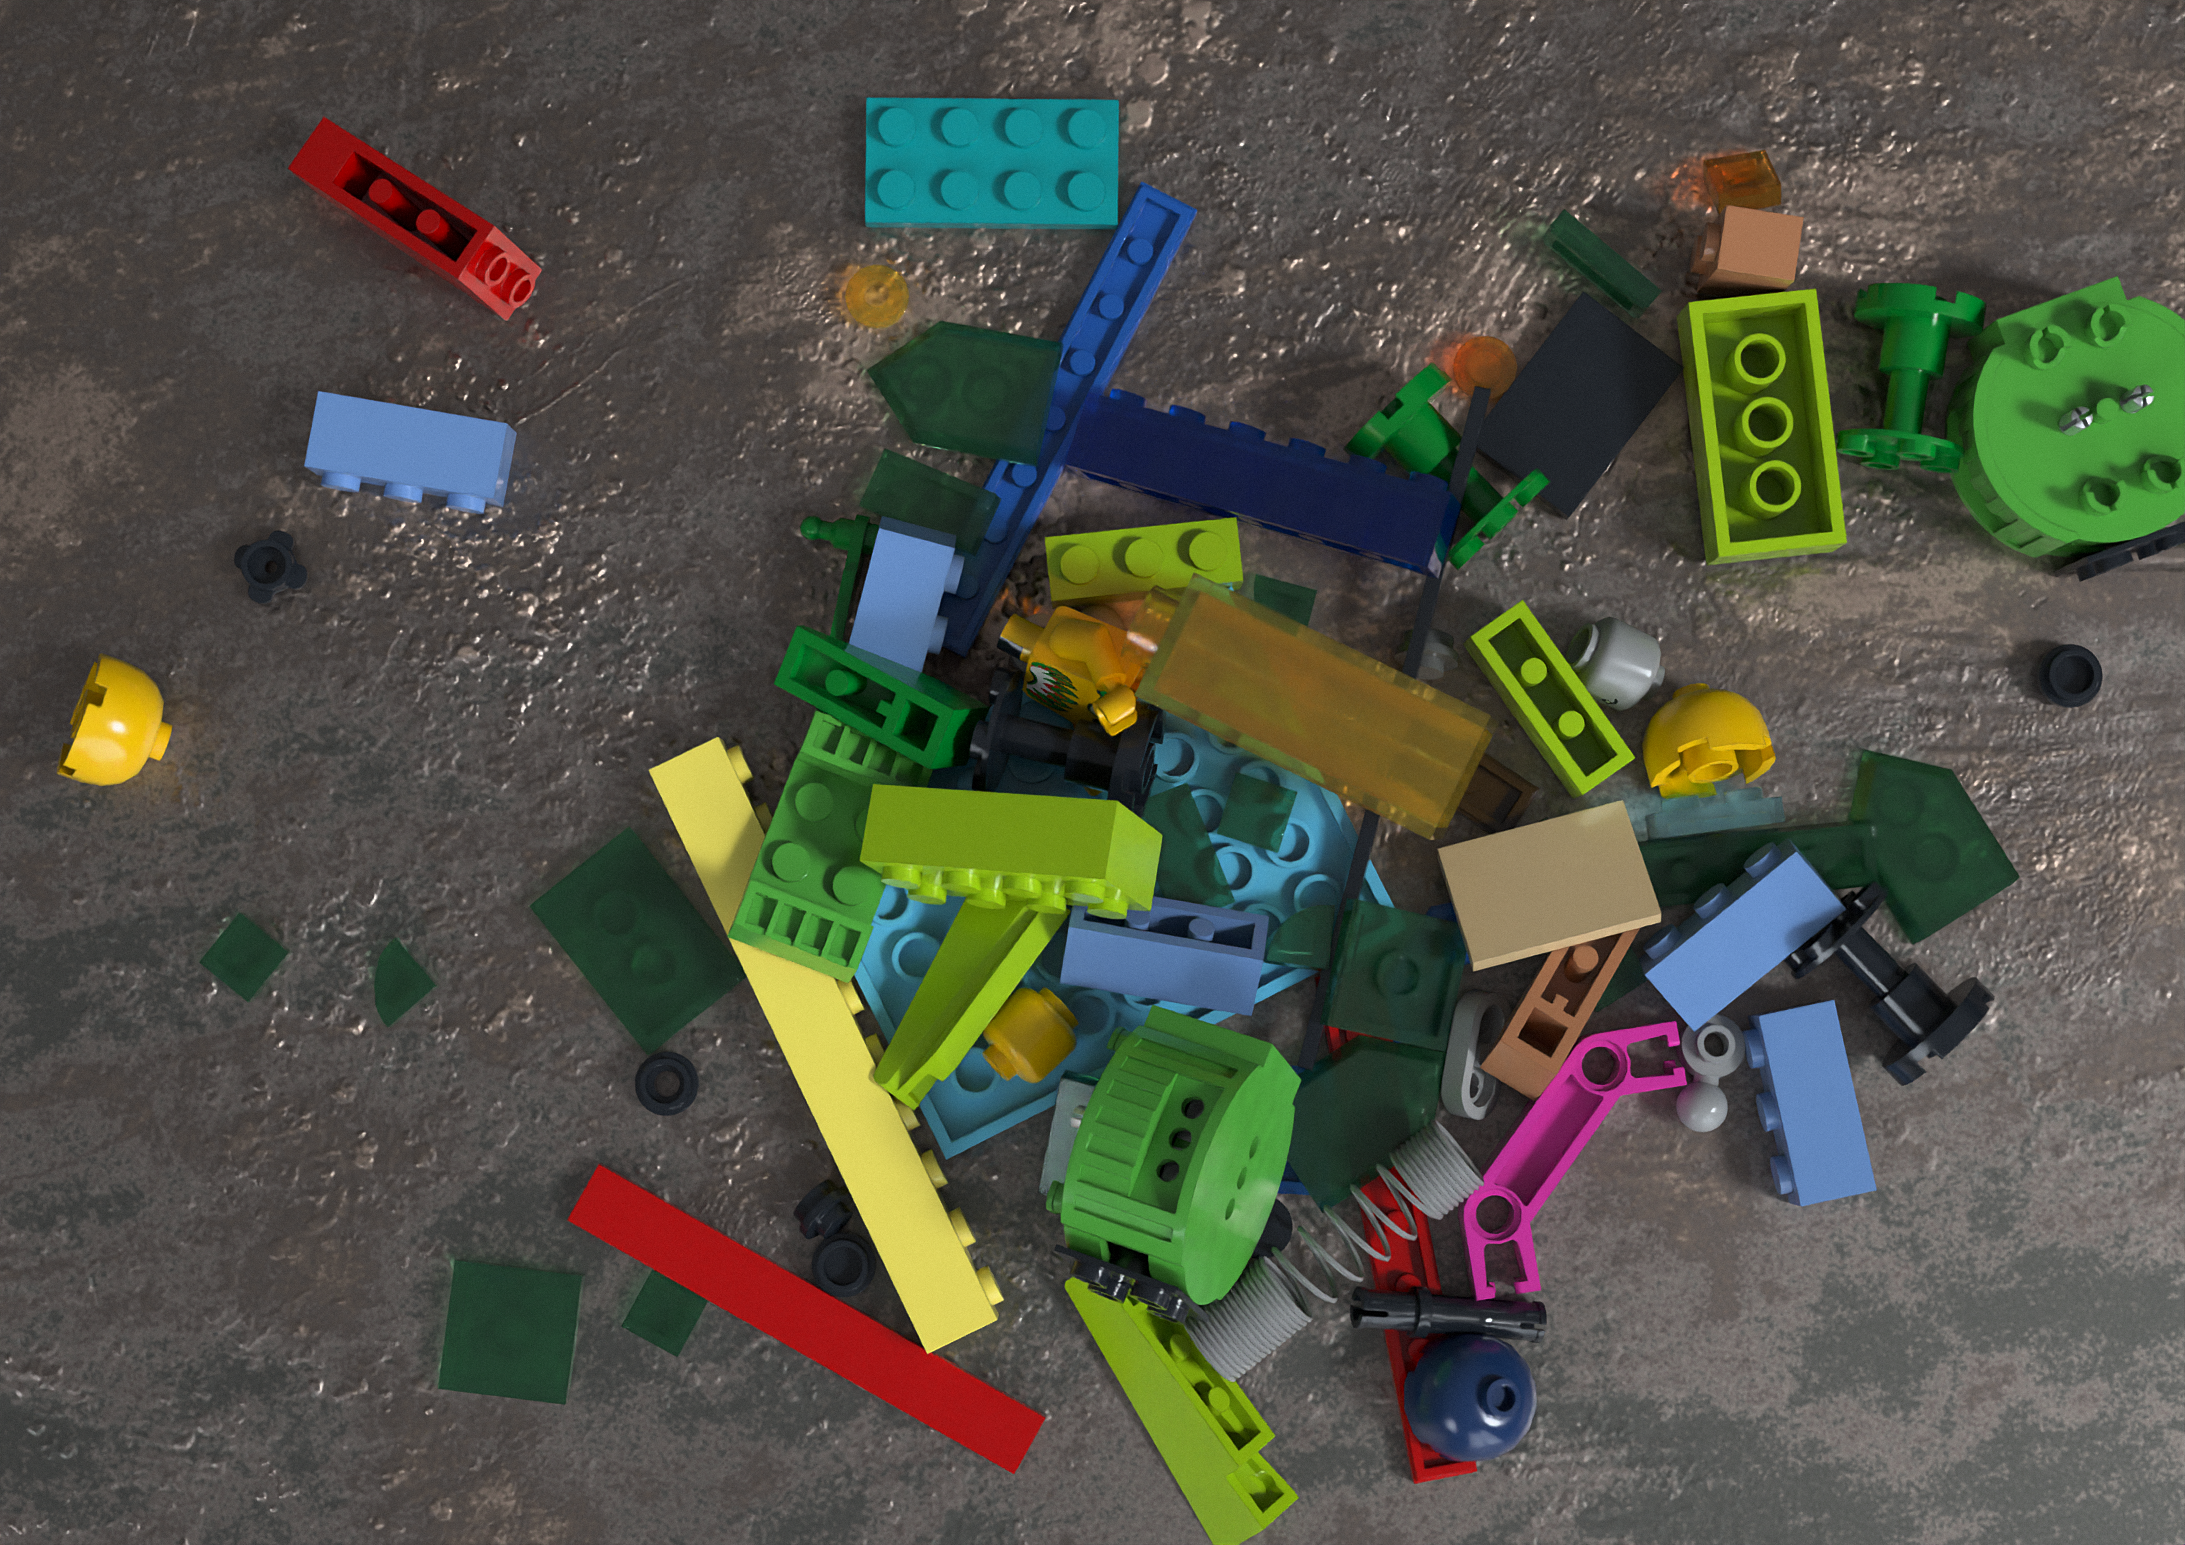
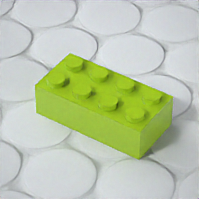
(1761, 427)
(1012, 849)

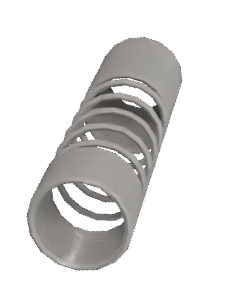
(1264, 1304)

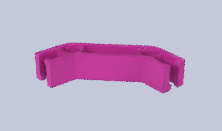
(1547, 1142)

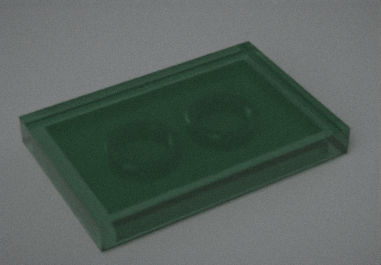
(639, 940)

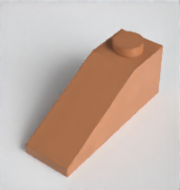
(1554, 1013)

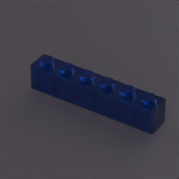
(1265, 483)

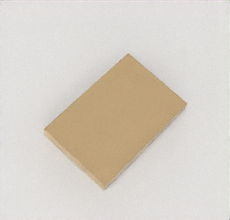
(1548, 885)

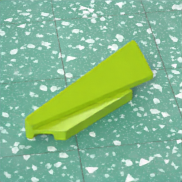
(961, 993)
(1192, 1414)

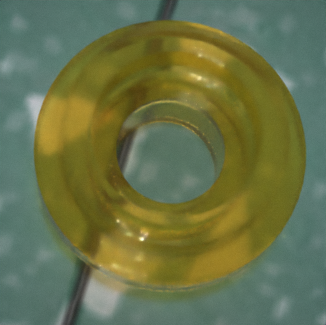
(877, 316)

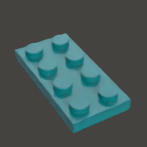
(991, 163)

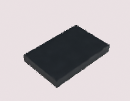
(1576, 404)

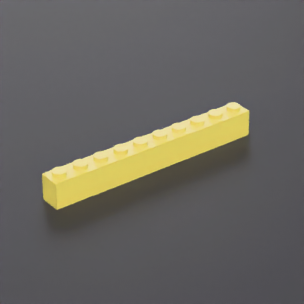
(834, 1064)

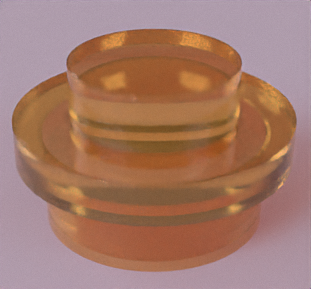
(1484, 364)

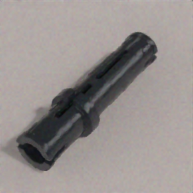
(1424, 1313)

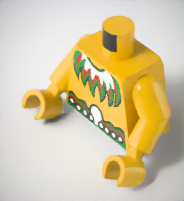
(1076, 668)

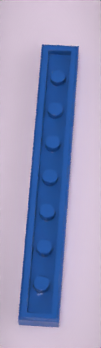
(1091, 353)

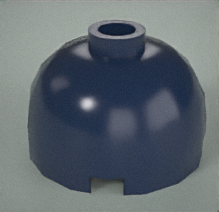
(1470, 1397)

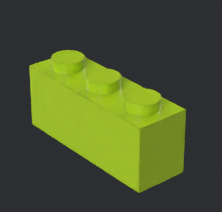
(1132, 560)
(1548, 700)

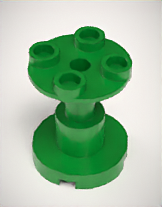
(1912, 354)
(1427, 444)

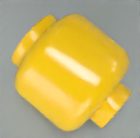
(1030, 1035)

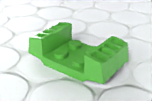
(808, 887)

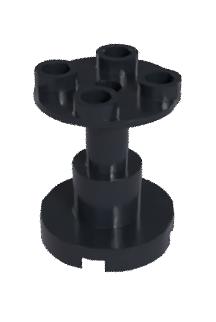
(1090, 756)
(1905, 998)

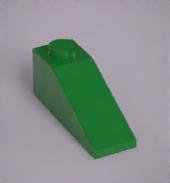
(882, 698)

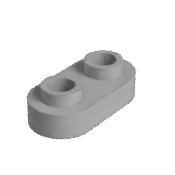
(1474, 1028)

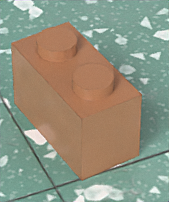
(1746, 253)

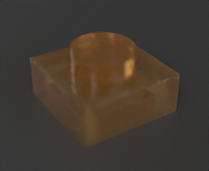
(1742, 181)

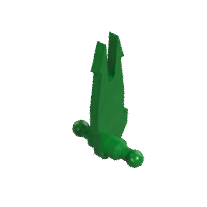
(858, 539)

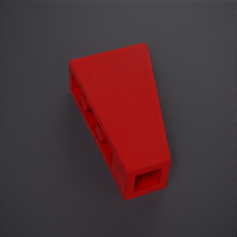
(416, 218)

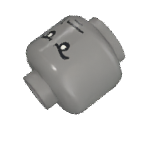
(1616, 662)

